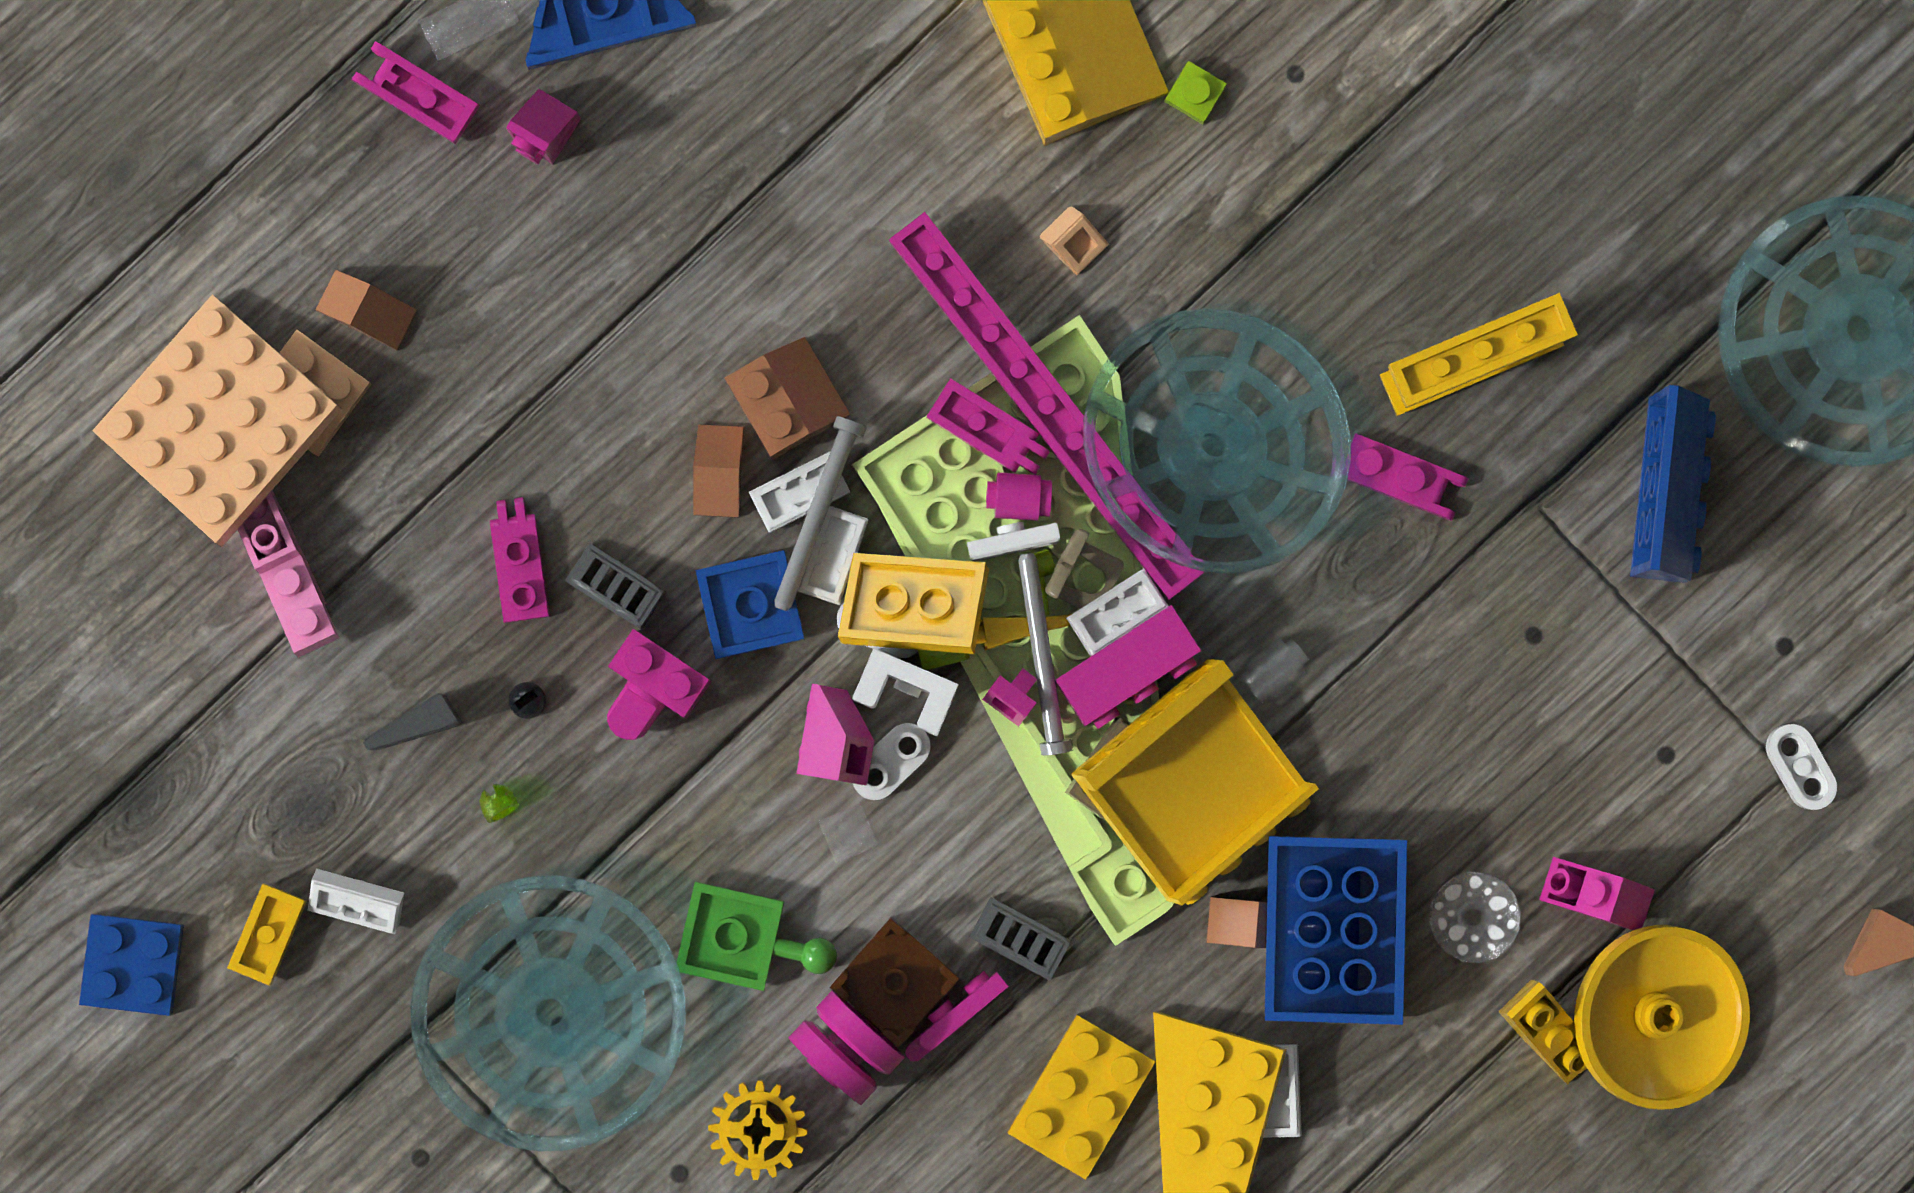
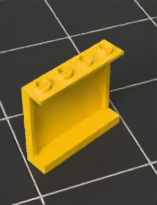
(1194, 784)

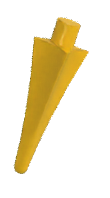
(1002, 630)

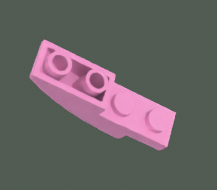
(287, 577)

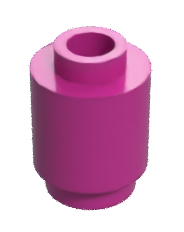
(1019, 496)

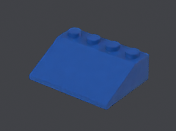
(1671, 485)
(1336, 930)

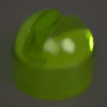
(499, 804)

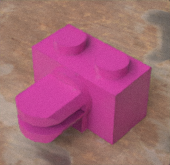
(653, 682)

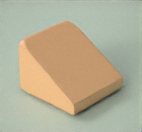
(1074, 240)

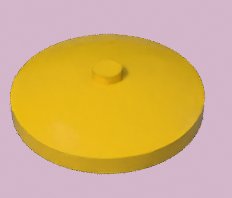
(1662, 1017)

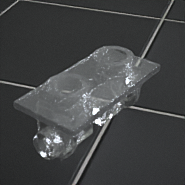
(466, 25)

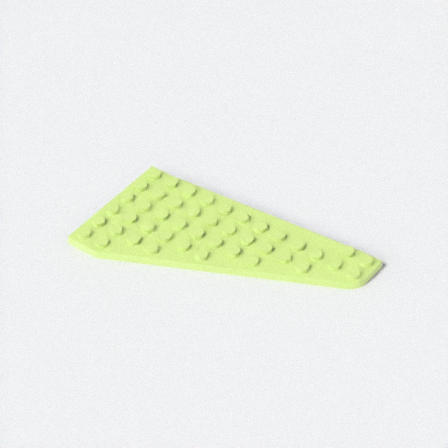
(935, 504)

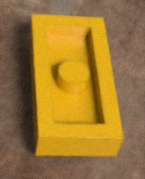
(267, 934)

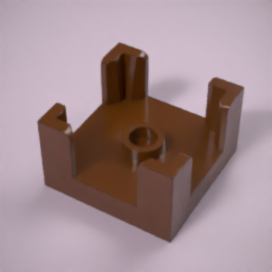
(894, 982)

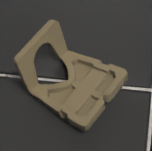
(1105, 562)

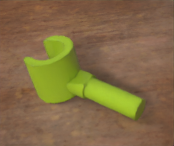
(1045, 568)

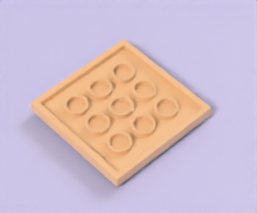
(217, 420)

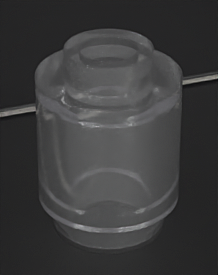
(1275, 670)

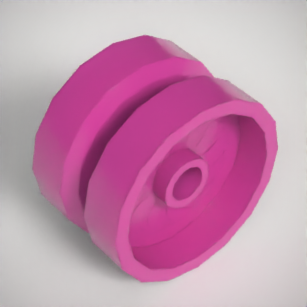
(842, 1051)

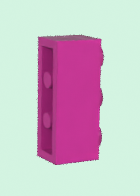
(1129, 668)

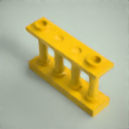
(1478, 354)

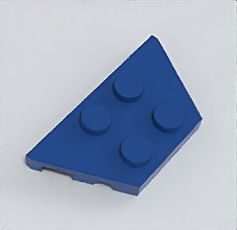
(589, 26)

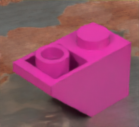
(542, 127)
(835, 738)
(1597, 894)

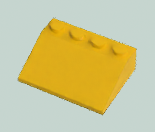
(1076, 60)

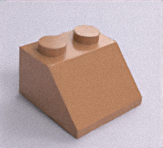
(787, 397)

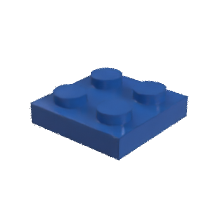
(742, 606)
(131, 964)

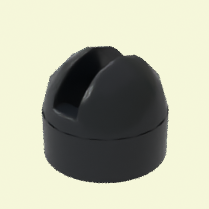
(533, 708)

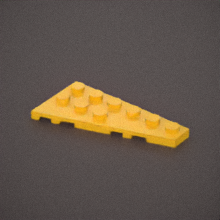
(1211, 1104)

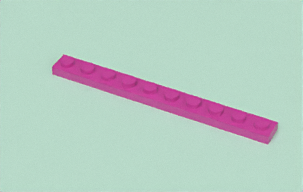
(1032, 388)

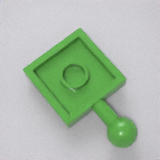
(735, 934)

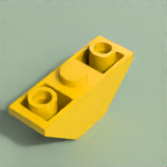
(1545, 1029)

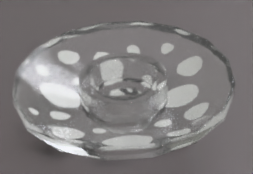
(1497, 926)

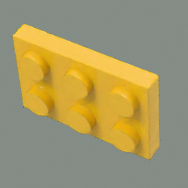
(913, 603)
(1081, 1097)

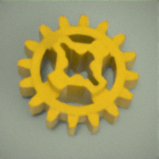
(779, 1129)

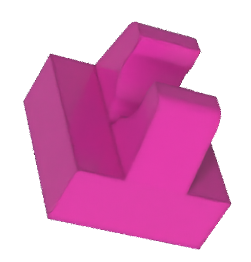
(1011, 698)

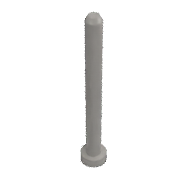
(818, 509)
(1042, 658)

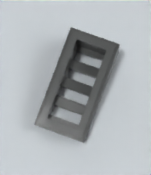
(646, 606)
(423, 720)
(1054, 956)

